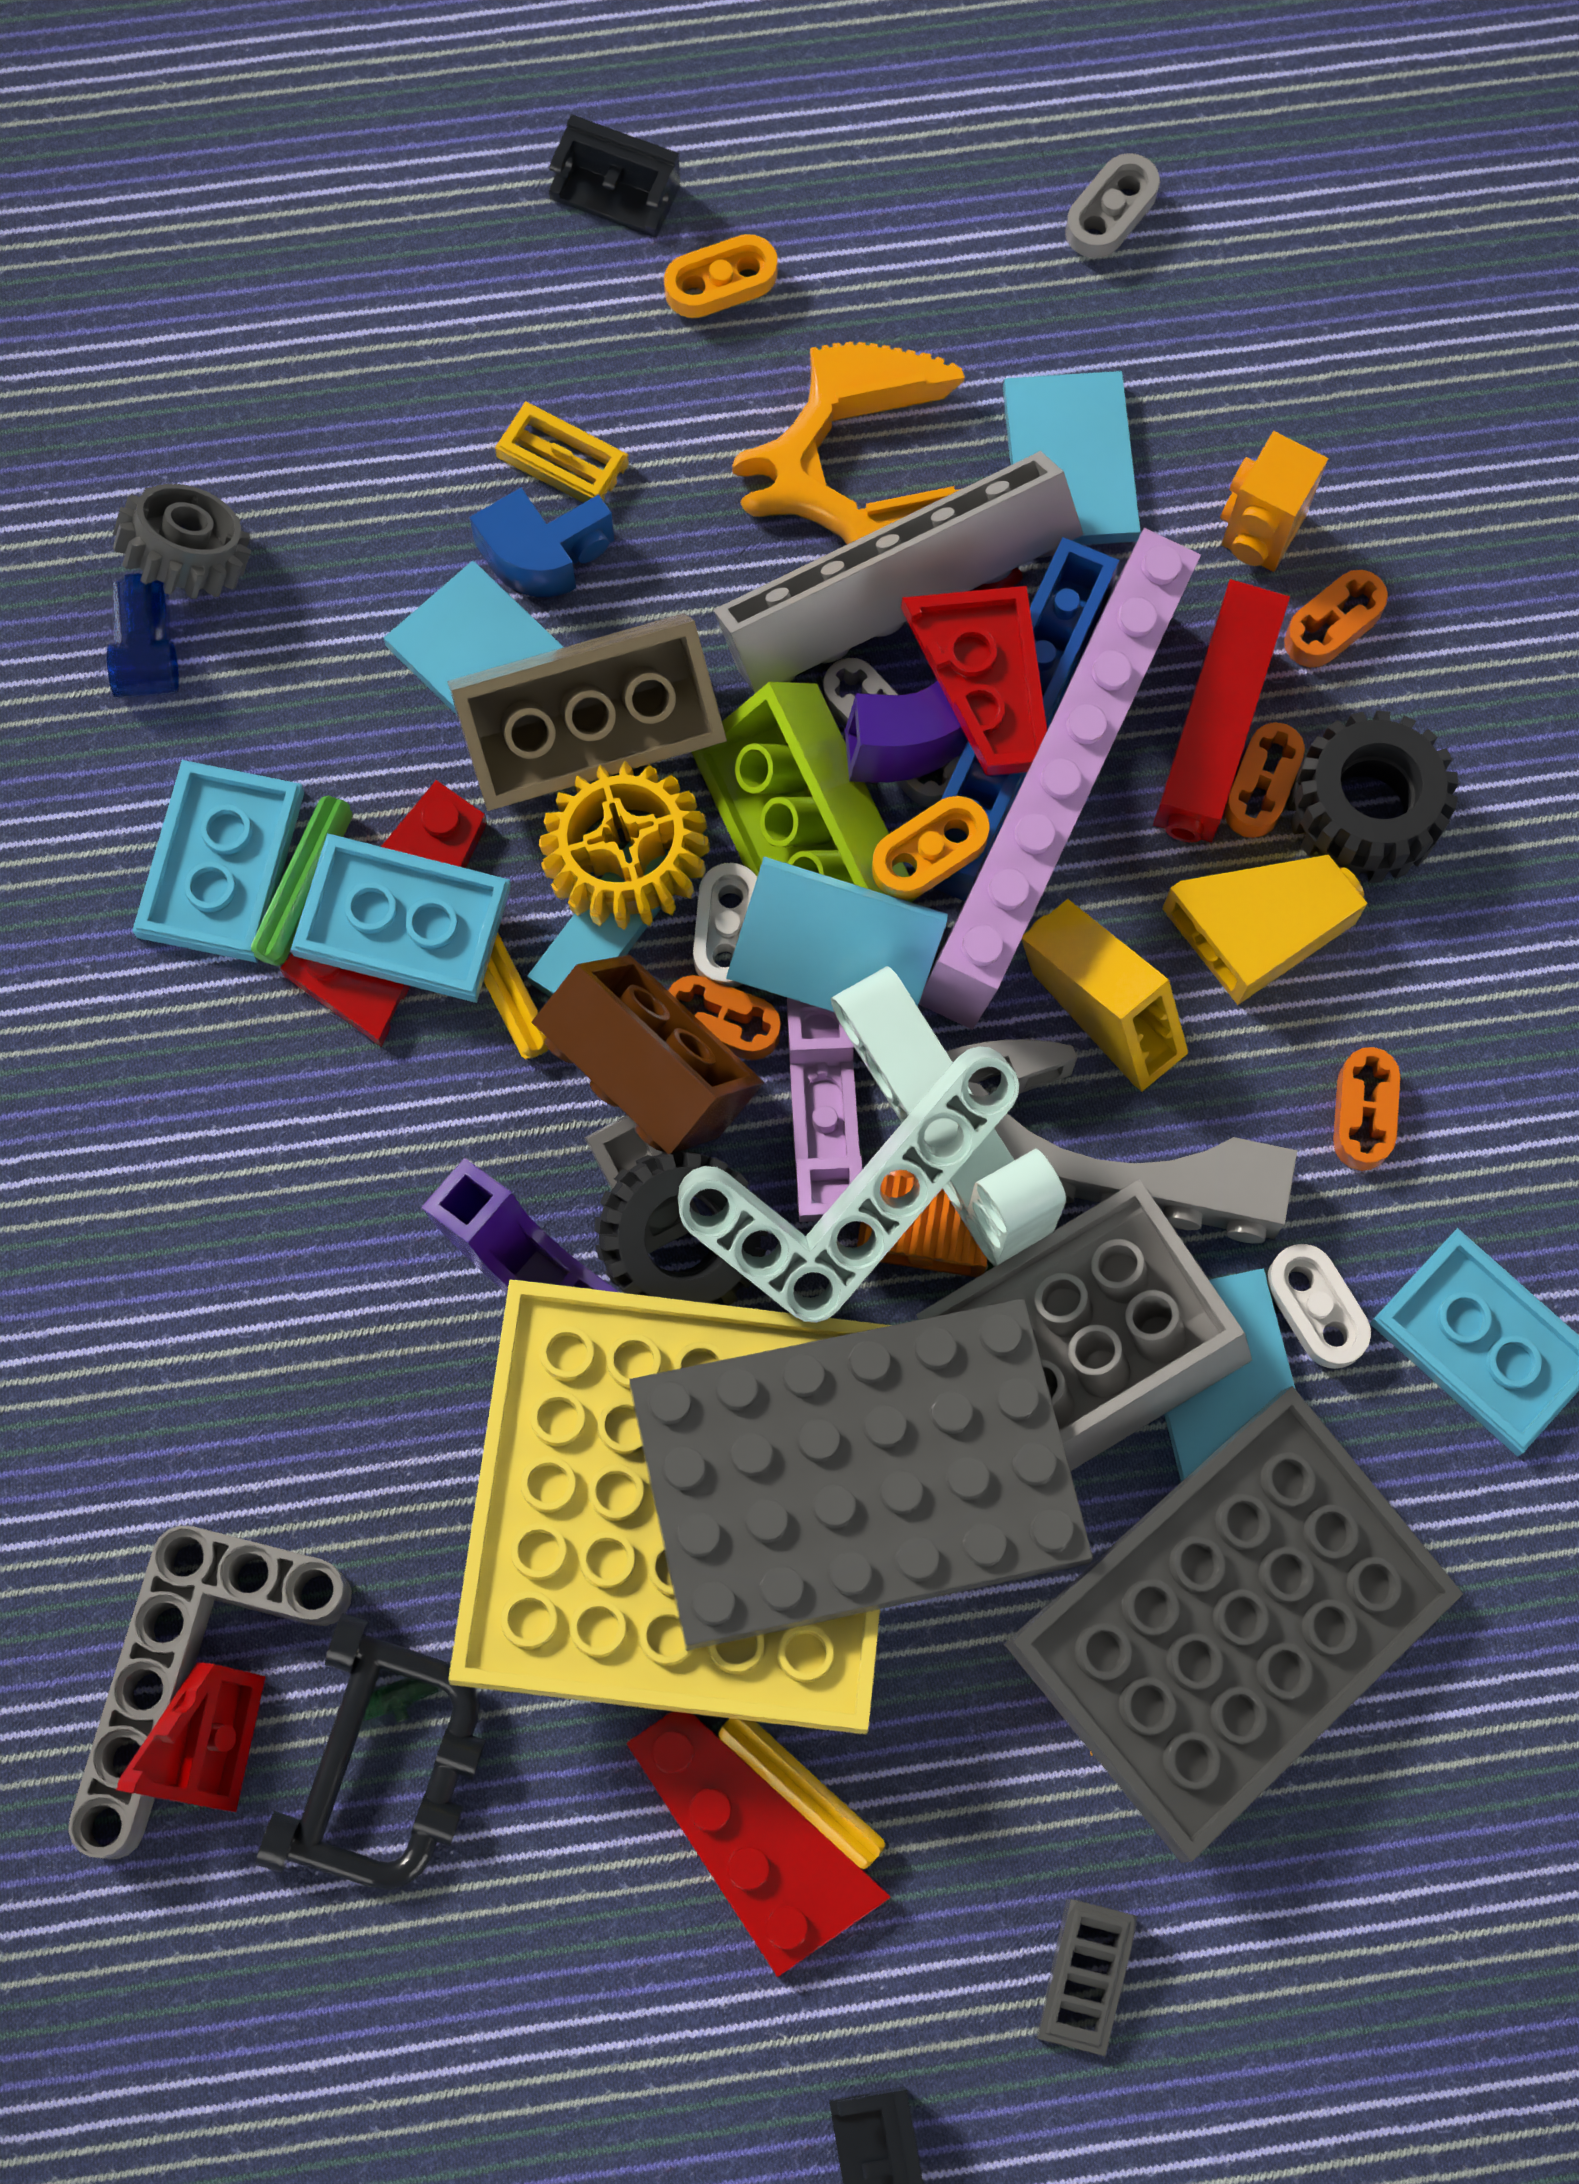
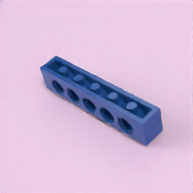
(1062, 625)

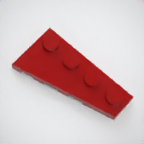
(437, 829)
(762, 1853)

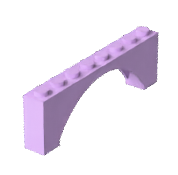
(1059, 780)

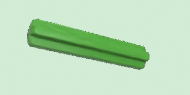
(282, 918)

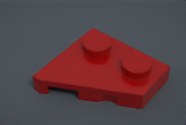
(200, 1741)

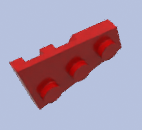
(987, 669)

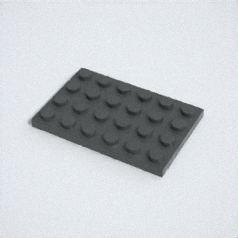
(857, 1473)
(1234, 1623)

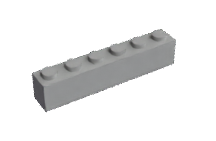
(860, 587)

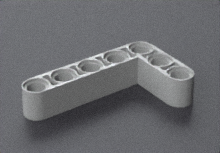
(175, 1659)

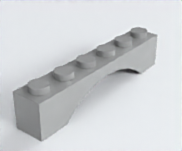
(1228, 1187)

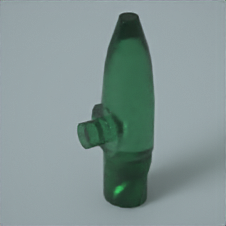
(396, 1698)

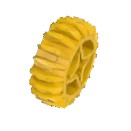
(609, 797)

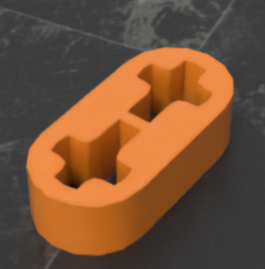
(1343, 627)
(1276, 784)
(734, 1005)
(1351, 1108)

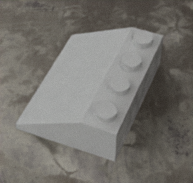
(1115, 1318)

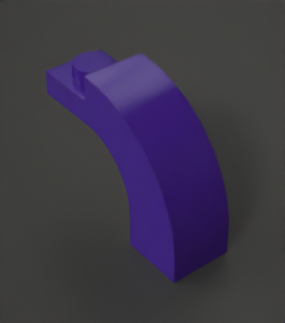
(901, 735)
(499, 1235)

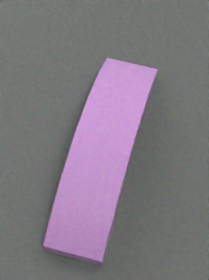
(821, 1108)

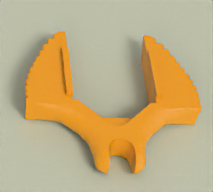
(844, 385)

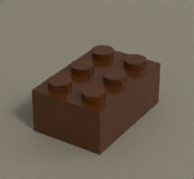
(646, 1053)

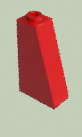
(1220, 712)

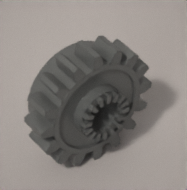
(182, 539)

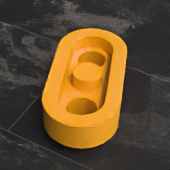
(717, 274)
(928, 850)

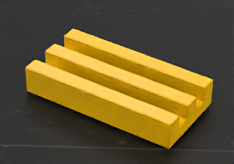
(603, 480)

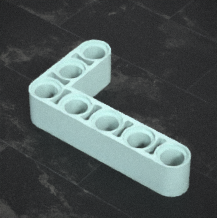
(998, 1198)
(859, 1202)

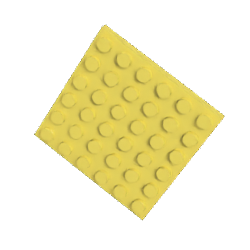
(566, 1539)

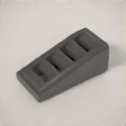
(1102, 1918)

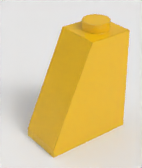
(1264, 918)
(1108, 992)

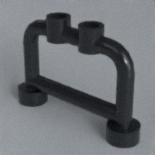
(437, 1816)

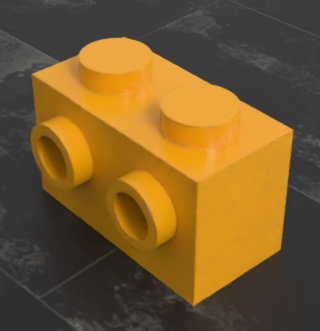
(1271, 500)

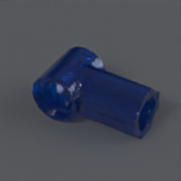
(142, 653)

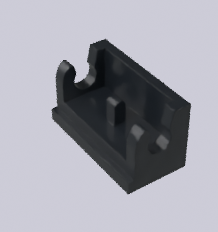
(614, 176)
(876, 2138)

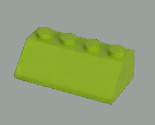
(789, 788)

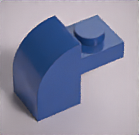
(538, 555)

